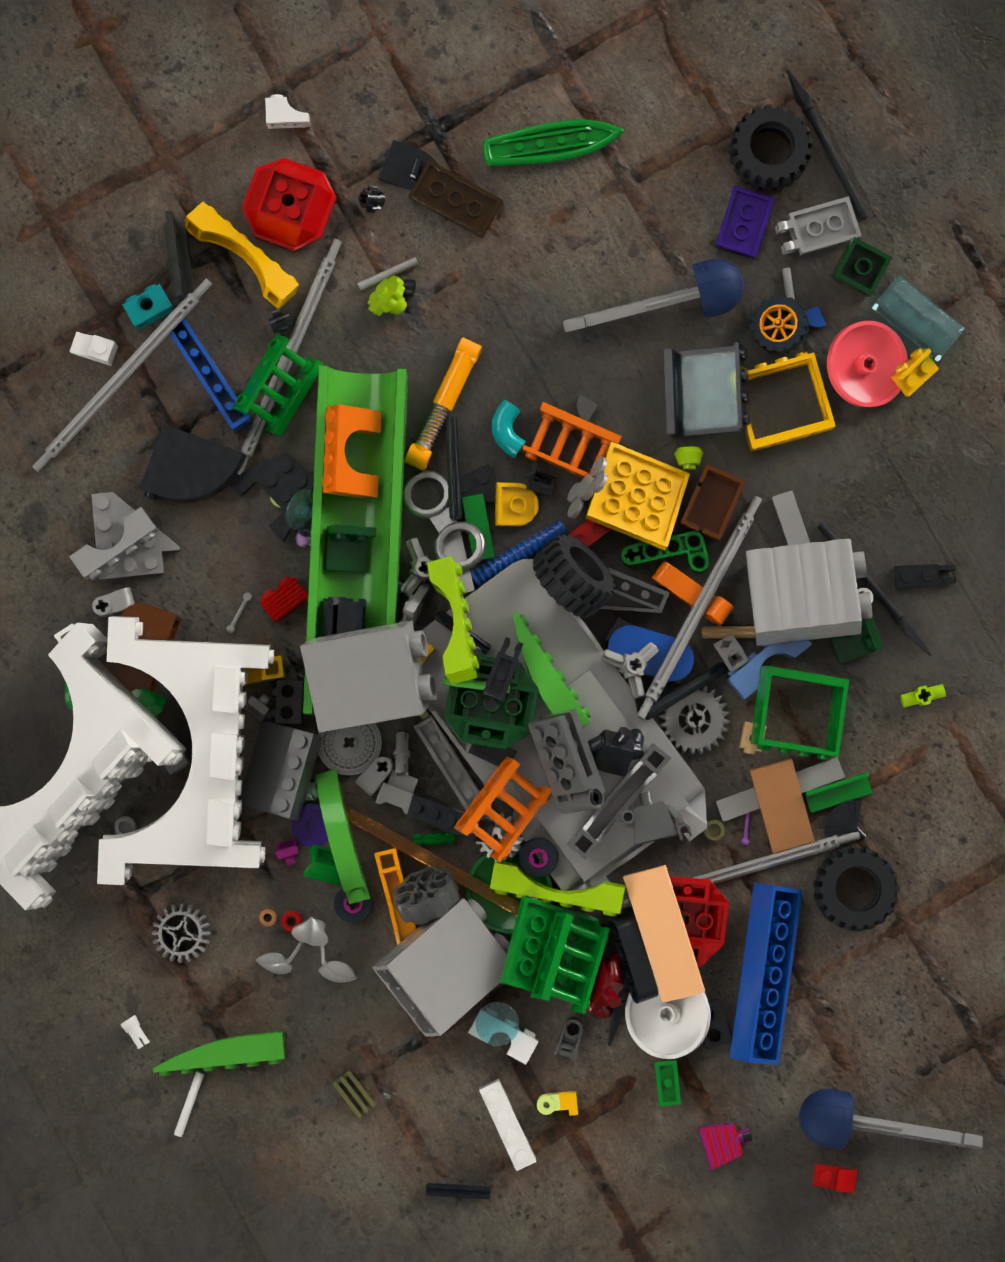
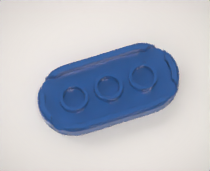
(634, 638)

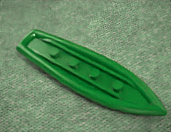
(549, 142)

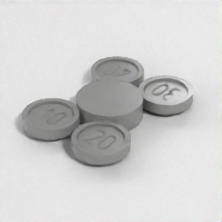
(587, 487)

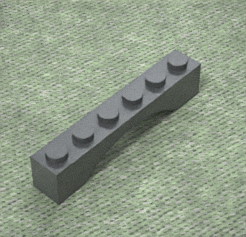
(619, 799)

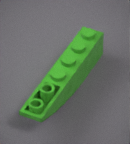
(547, 679)
(228, 1052)

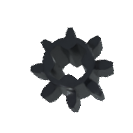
(371, 199)
(281, 322)

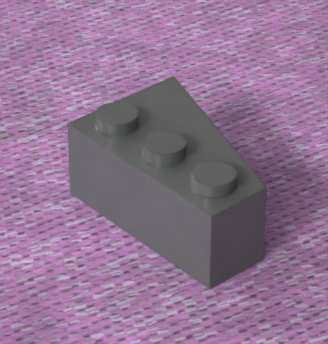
(635, 595)

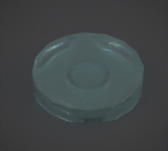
(497, 1023)

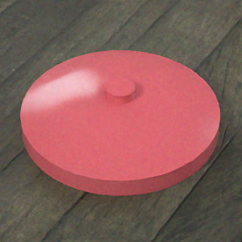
(863, 362)

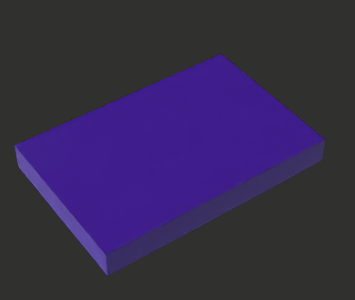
(744, 222)

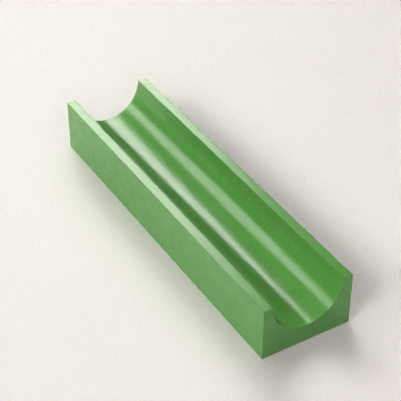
(367, 454)

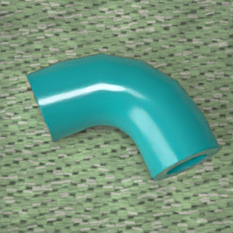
(503, 429)

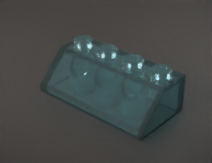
(918, 317)

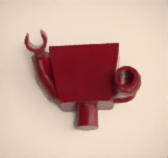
(606, 987)

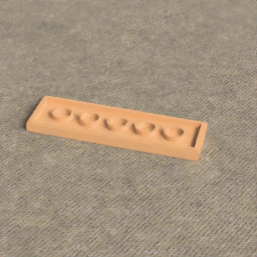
(664, 933)

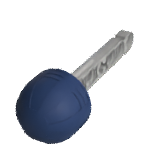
(717, 285)
(828, 1120)

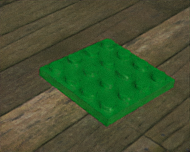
(529, 942)

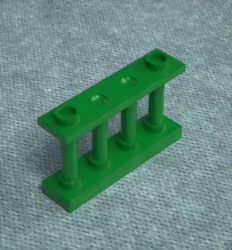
(294, 395)
(552, 956)

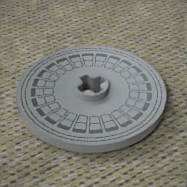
(350, 760)

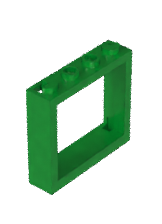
(836, 717)

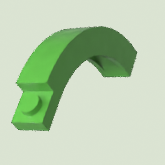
(340, 836)

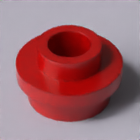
(284, 920)

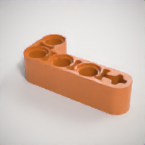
(688, 591)

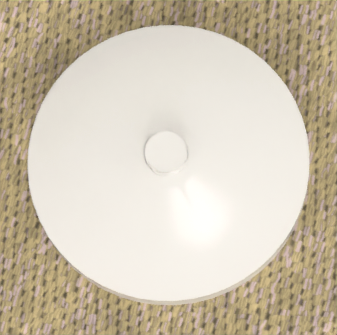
(669, 1027)

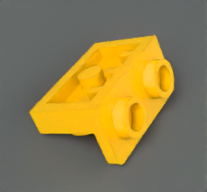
(915, 371)

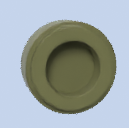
(714, 831)

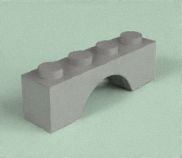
(137, 529)

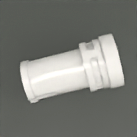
(132, 1027)

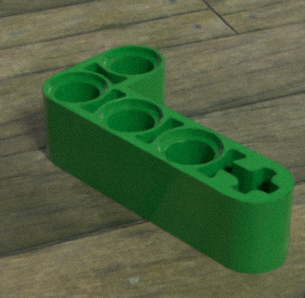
(683, 549)

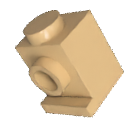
(744, 740)

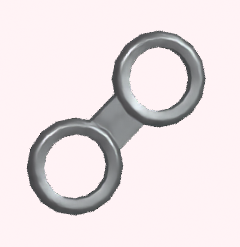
(440, 518)

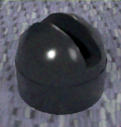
(410, 286)

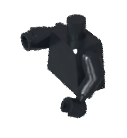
(616, 750)

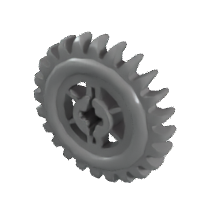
(697, 740)

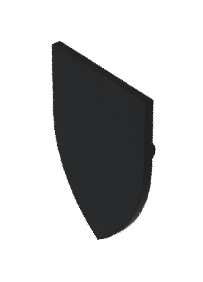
(404, 165)

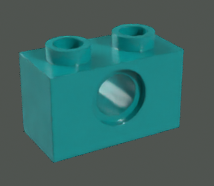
(160, 308)

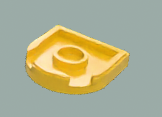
(514, 504)

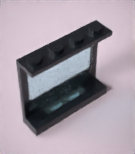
(706, 391)

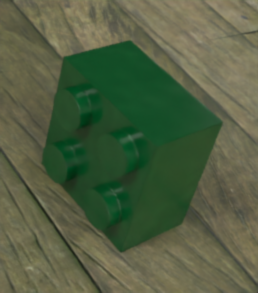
(861, 267)

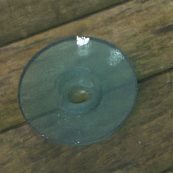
(300, 509)

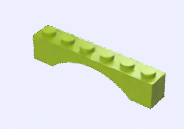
(458, 658)
(513, 879)

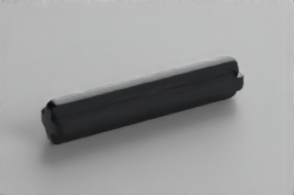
(447, 621)
(459, 1191)

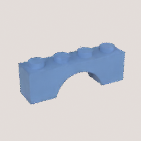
(746, 679)

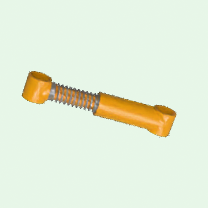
(444, 401)

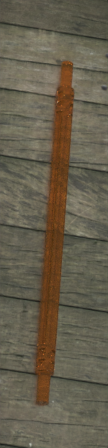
(430, 859)

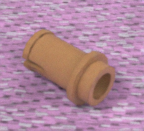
(262, 917)

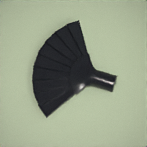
(844, 819)

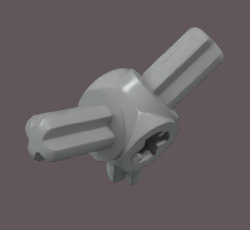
(416, 577)
(639, 662)

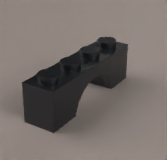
(442, 816)

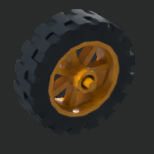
(765, 310)

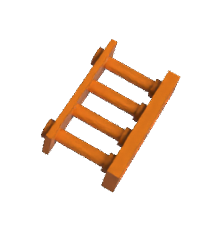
(569, 423)
(482, 806)

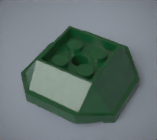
(497, 727)

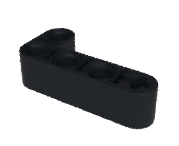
(633, 957)

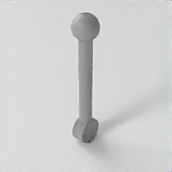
(247, 597)

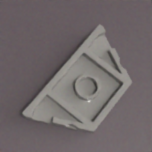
(414, 604)

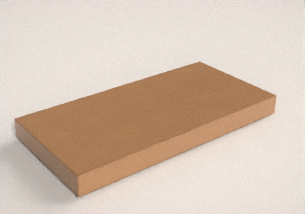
(781, 805)

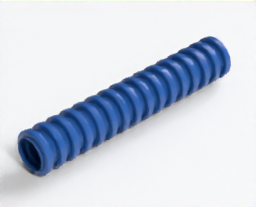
(522, 551)

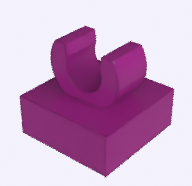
(287, 850)

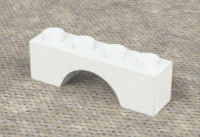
(507, 1124)

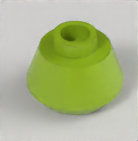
(689, 457)

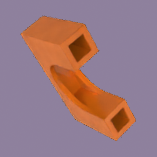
(338, 475)

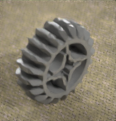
(199, 939)

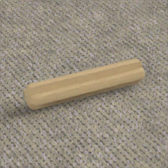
(723, 631)

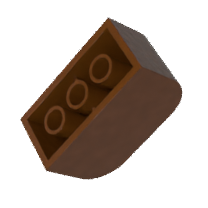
(156, 626)

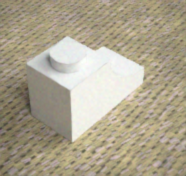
(282, 115)
(94, 348)

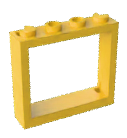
(781, 365)

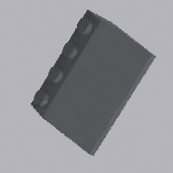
(280, 770)

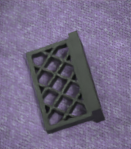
(178, 258)

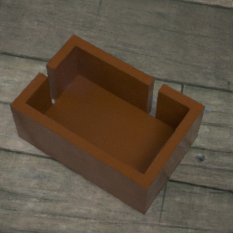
(712, 503)

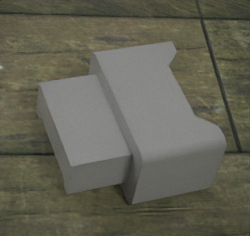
(397, 791)

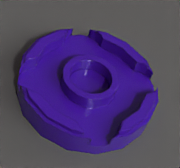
(310, 827)

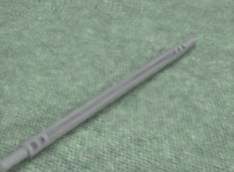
(295, 340)
(122, 375)
(699, 608)
(773, 860)

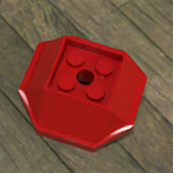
(292, 225)
(705, 913)

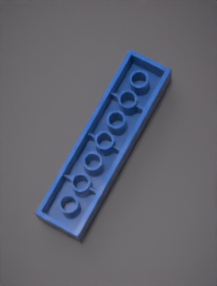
(766, 974)

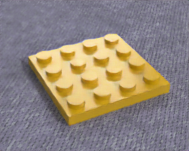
(639, 496)

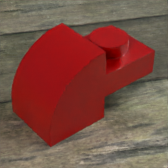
(835, 1177)

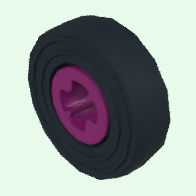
(527, 859)
(352, 916)

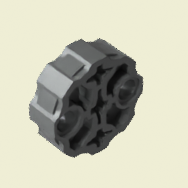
(426, 895)

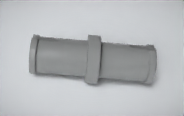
(401, 754)

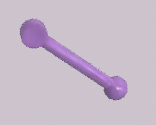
(745, 841)

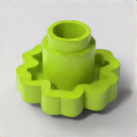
(388, 297)

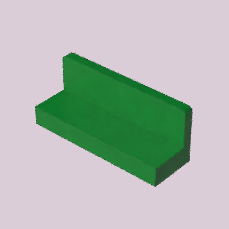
(837, 792)

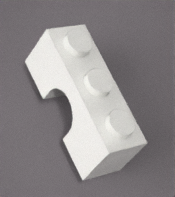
(521, 1046)

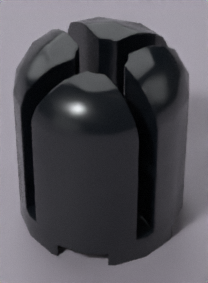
(343, 615)

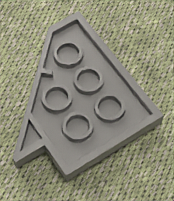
(109, 528)

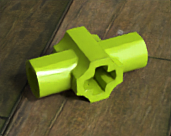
(912, 698)

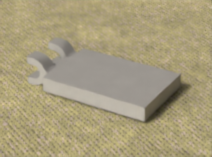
(819, 227)

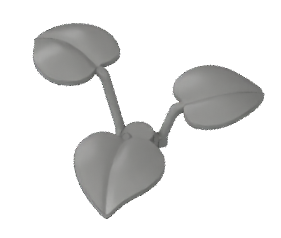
(313, 934)

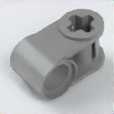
(116, 601)
(372, 778)

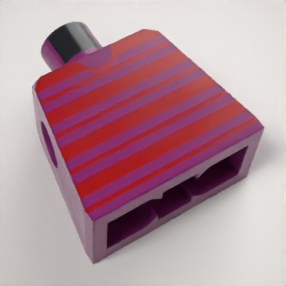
(723, 1142)

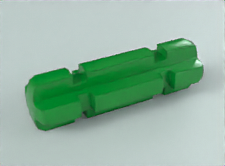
(434, 838)

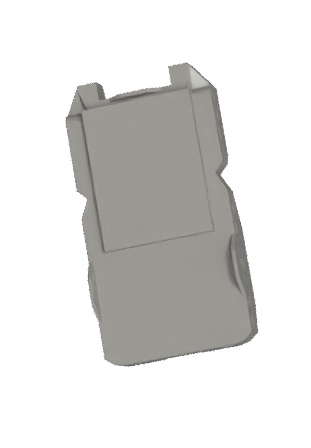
(598, 689)

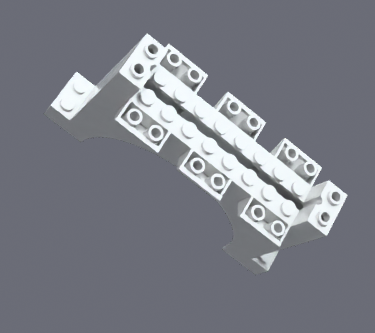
(209, 688)
(108, 743)

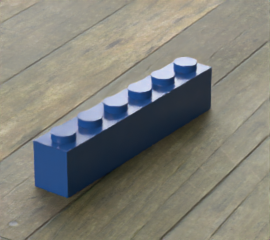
(209, 375)

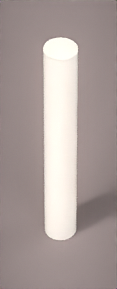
(189, 1104)

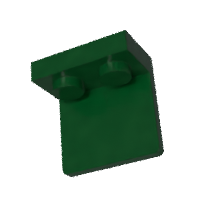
(347, 547)
(858, 645)

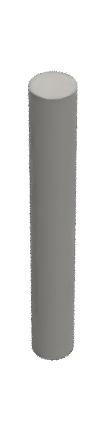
(387, 273)
(789, 291)

